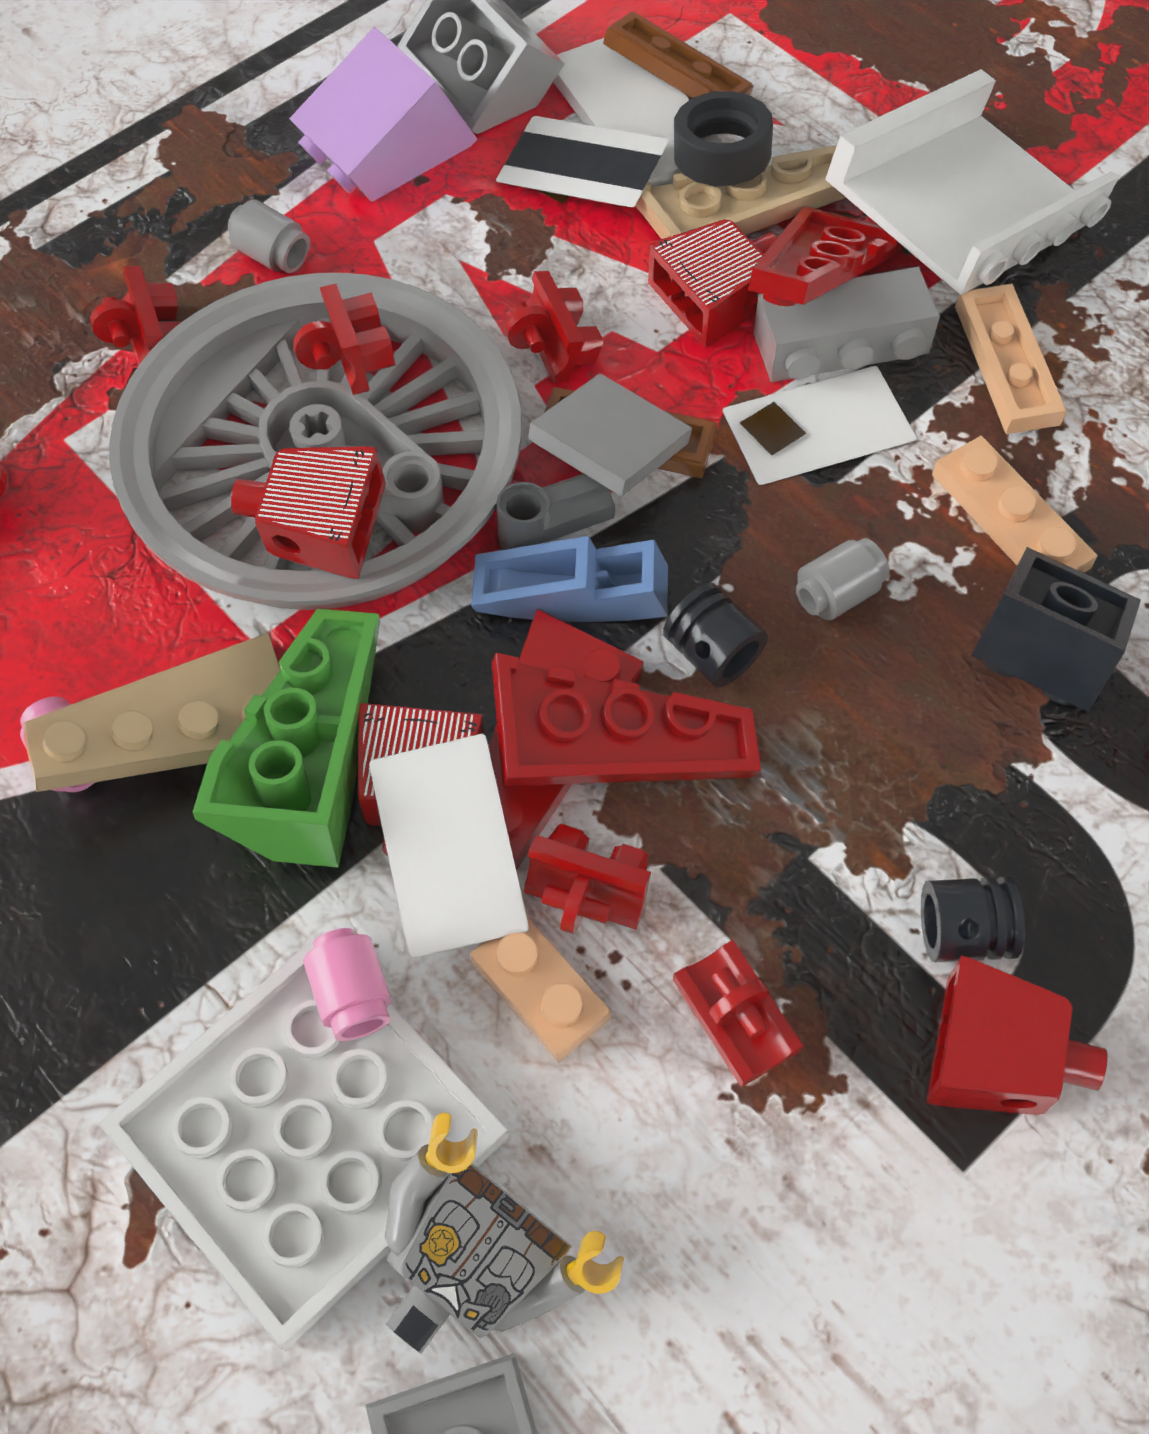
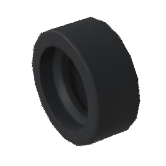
(723, 114)

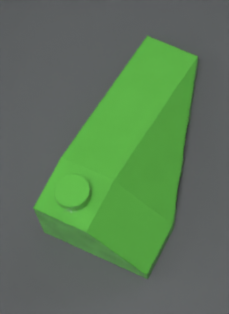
(294, 759)

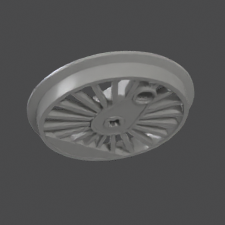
(225, 353)

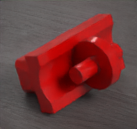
(136, 314)
(550, 328)
(351, 337)
(585, 882)
(737, 1013)

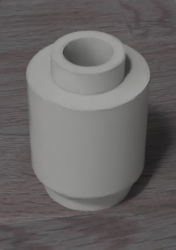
(268, 236)
(842, 578)

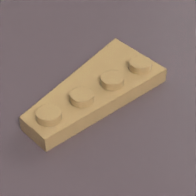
(768, 199)
(152, 722)

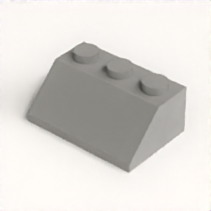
(481, 58)

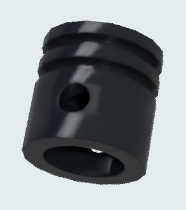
(715, 634)
(972, 919)

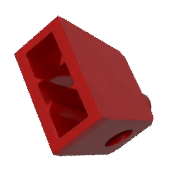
(1007, 1045)

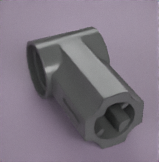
(539, 514)

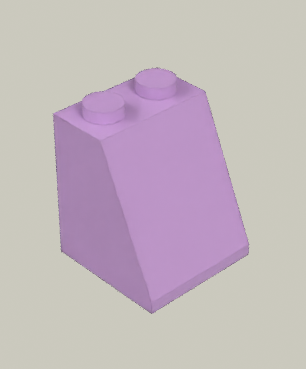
(380, 120)

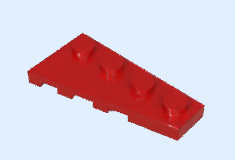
(818, 255)
(558, 644)
(604, 732)

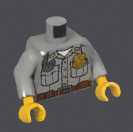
(477, 1248)

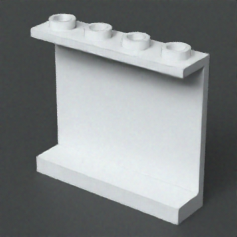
(960, 186)

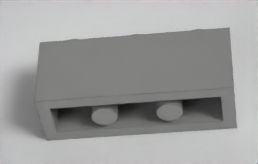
(848, 327)

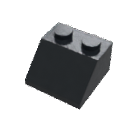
(1058, 630)

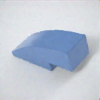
(573, 581)

